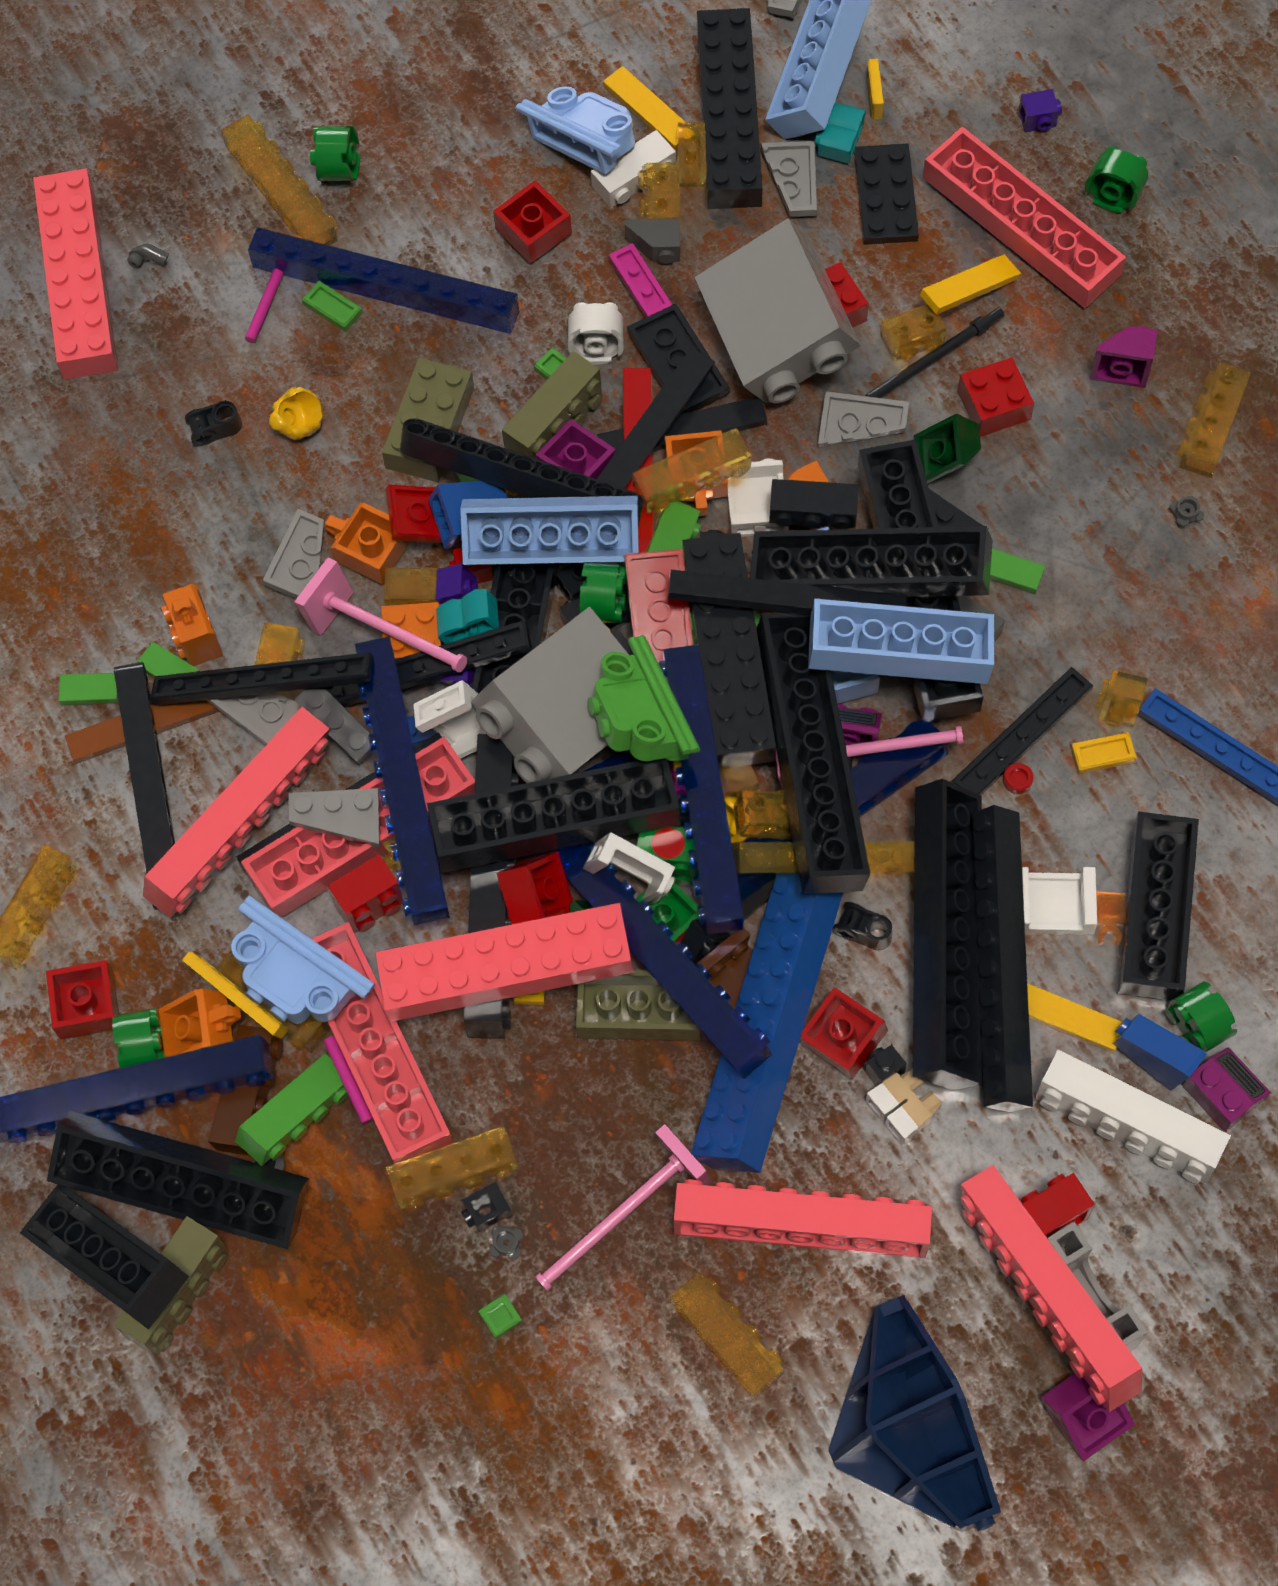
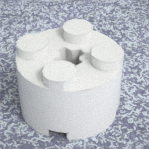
(596, 332)

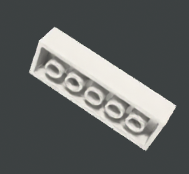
(1132, 1118)

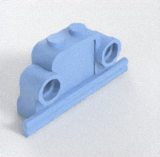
(581, 126)
(292, 970)

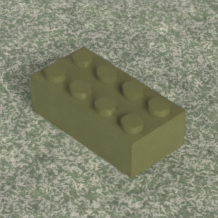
(435, 395)
(563, 396)
(631, 1008)
(197, 1254)

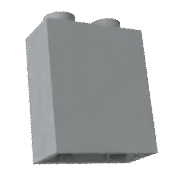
(778, 313)
(543, 701)

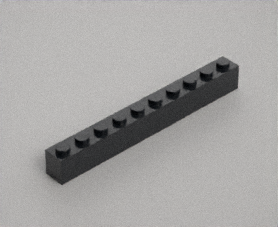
(1002, 960)

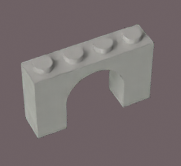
(1075, 1252)

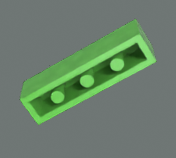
(674, 525)
(291, 1111)

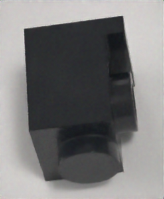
(699, 942)
(884, 1064)
(486, 1197)

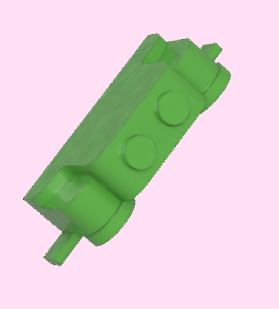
(639, 708)

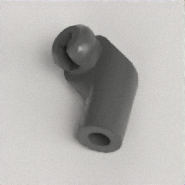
(145, 252)

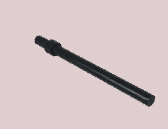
(977, 327)

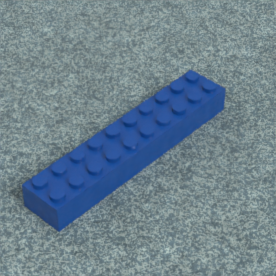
(777, 1001)

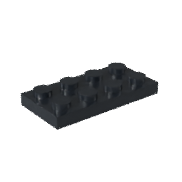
(886, 194)
(664, 342)

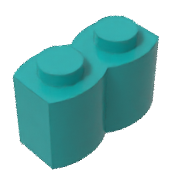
(841, 133)
(467, 616)

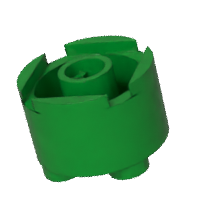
(335, 153)
(1117, 179)
(604, 591)
(1202, 1017)
(138, 1037)

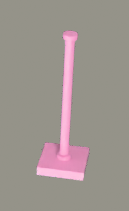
(328, 595)
(898, 743)
(680, 1160)

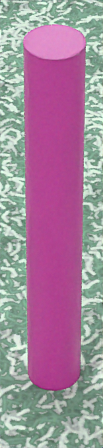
(264, 305)
(348, 1080)

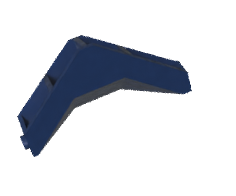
(911, 1425)

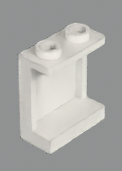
(751, 497)
(451, 716)
(634, 861)
(1060, 902)

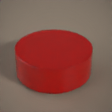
(1018, 778)

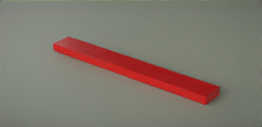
(635, 402)

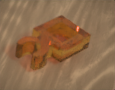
(1110, 914)

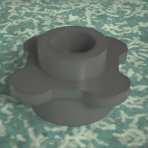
(1187, 503)
(499, 1236)

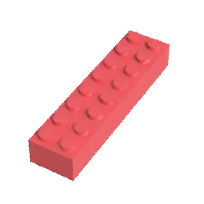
(1024, 217)
(75, 274)
(236, 813)
(307, 861)
(504, 962)
(383, 1062)
(802, 1219)
(1051, 1289)

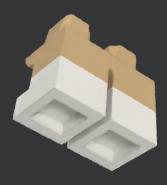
(900, 1107)

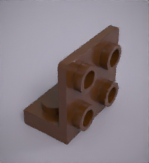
(729, 964)

